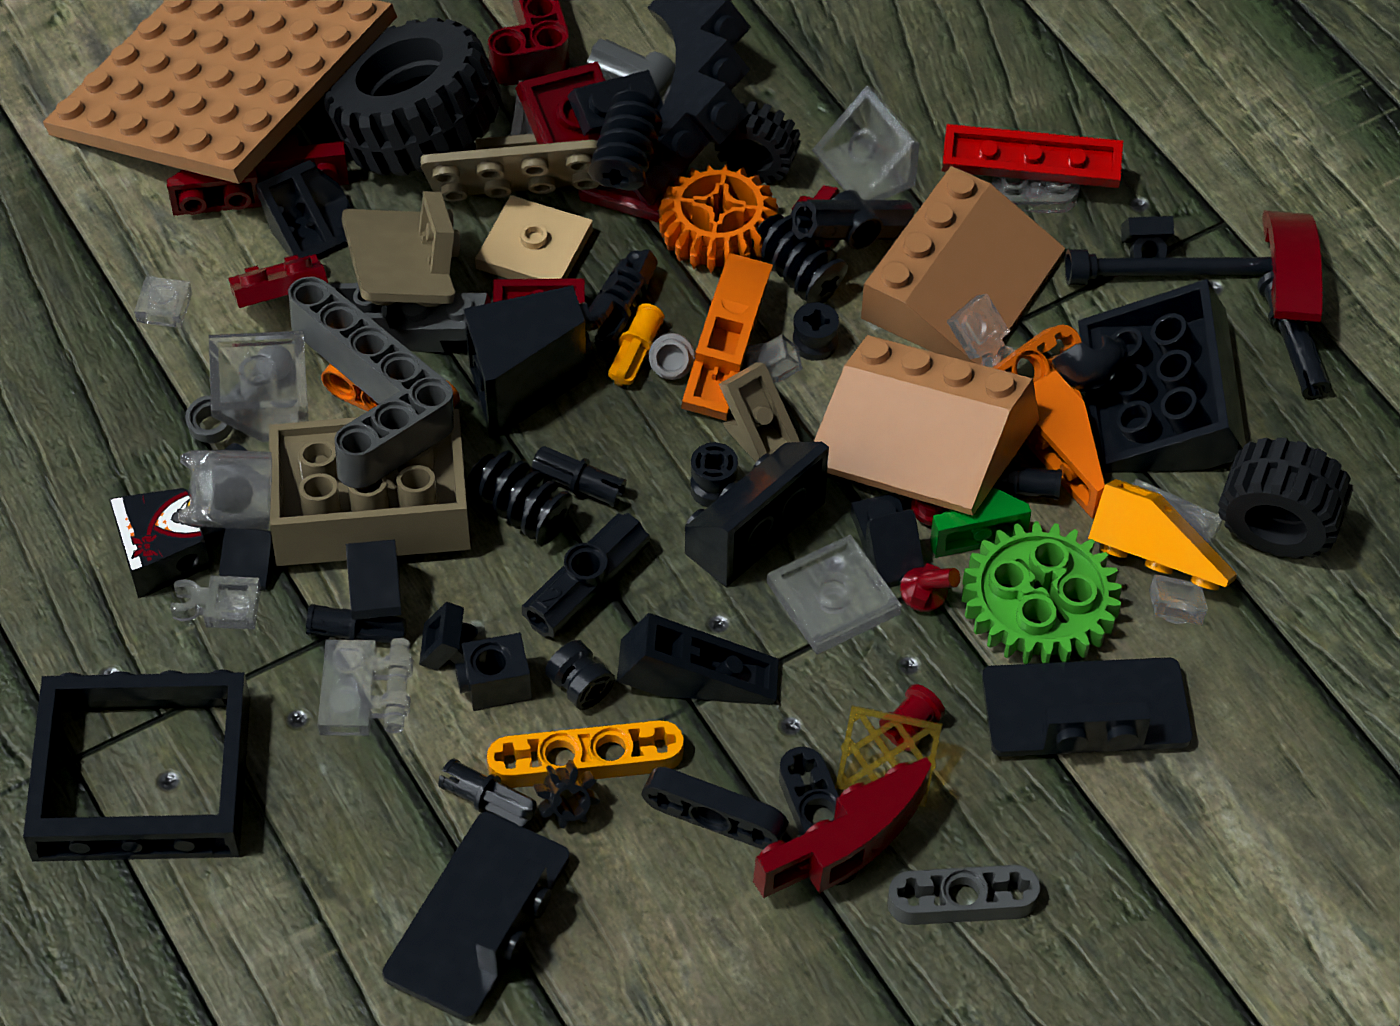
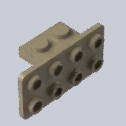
(509, 166)
(404, 252)

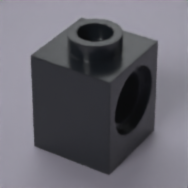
(499, 654)

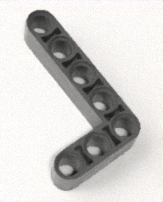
(411, 396)

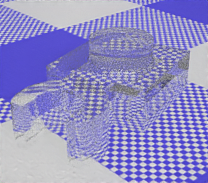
(981, 331)
(225, 603)

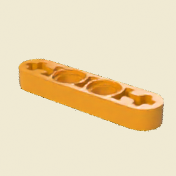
(584, 745)

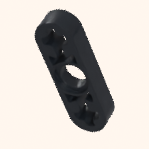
(821, 784)
(714, 807)

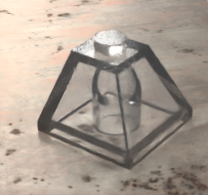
(258, 380)

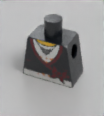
(156, 542)

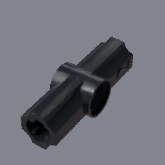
(851, 219)
(571, 592)

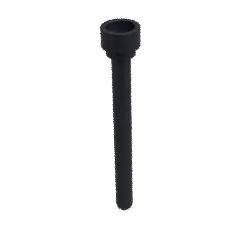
(1085, 267)

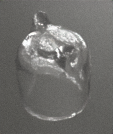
(228, 489)

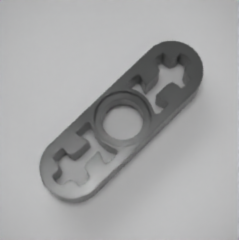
(978, 878)

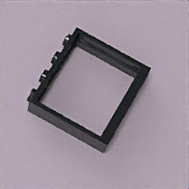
(138, 835)

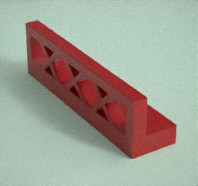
(1033, 155)

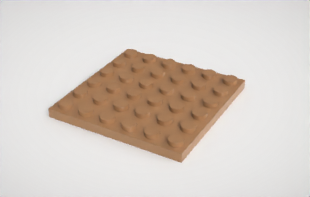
(217, 80)

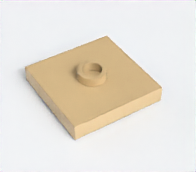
(533, 242)

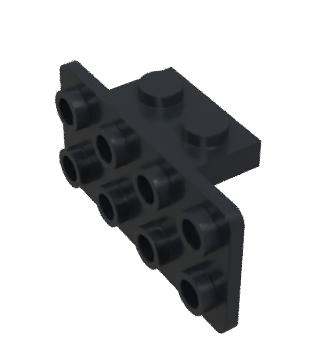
(1086, 707)
(476, 916)

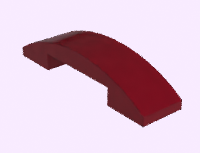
(1295, 264)

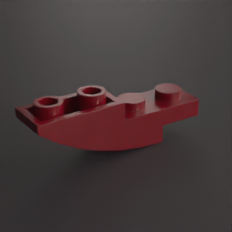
(200, 193)
(862, 827)

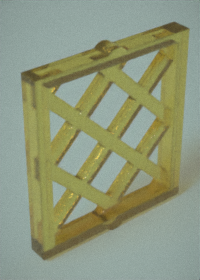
(849, 747)

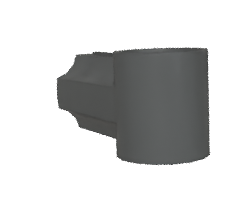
(619, 61)

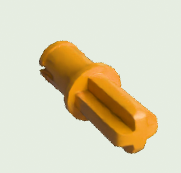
(636, 344)

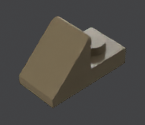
(758, 412)

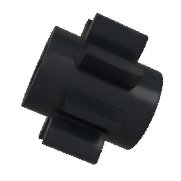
(572, 807)

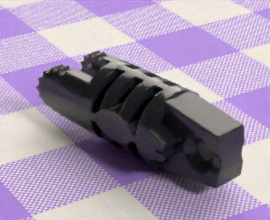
(621, 296)

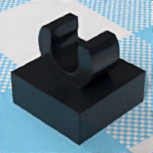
(1147, 230)
(443, 636)

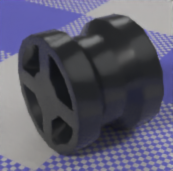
(823, 339)

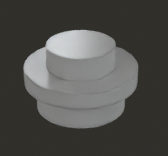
(671, 356)

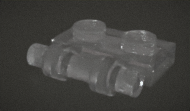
(348, 687)

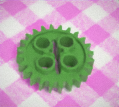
(1041, 593)

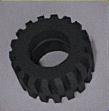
(1285, 498)

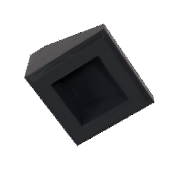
(247, 554)

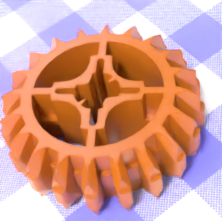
(696, 203)

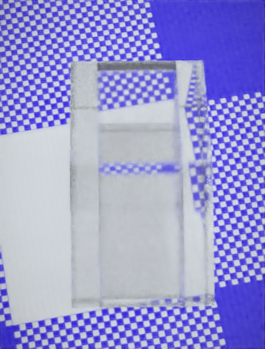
(779, 355)

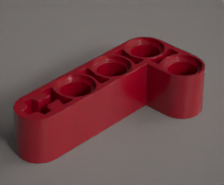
(532, 47)

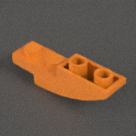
(726, 334)

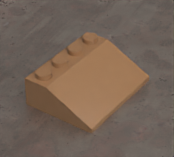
(954, 248)
(925, 423)

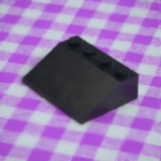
(1178, 387)

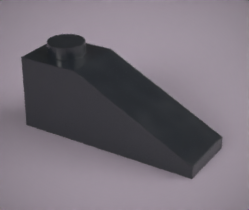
(694, 664)

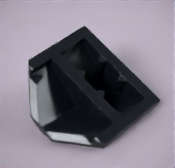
(304, 209)

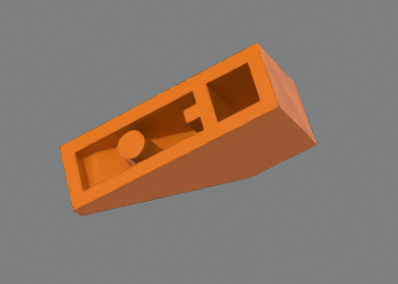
(1066, 440)

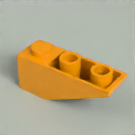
(1151, 528)

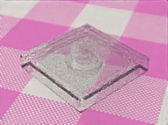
(833, 594)

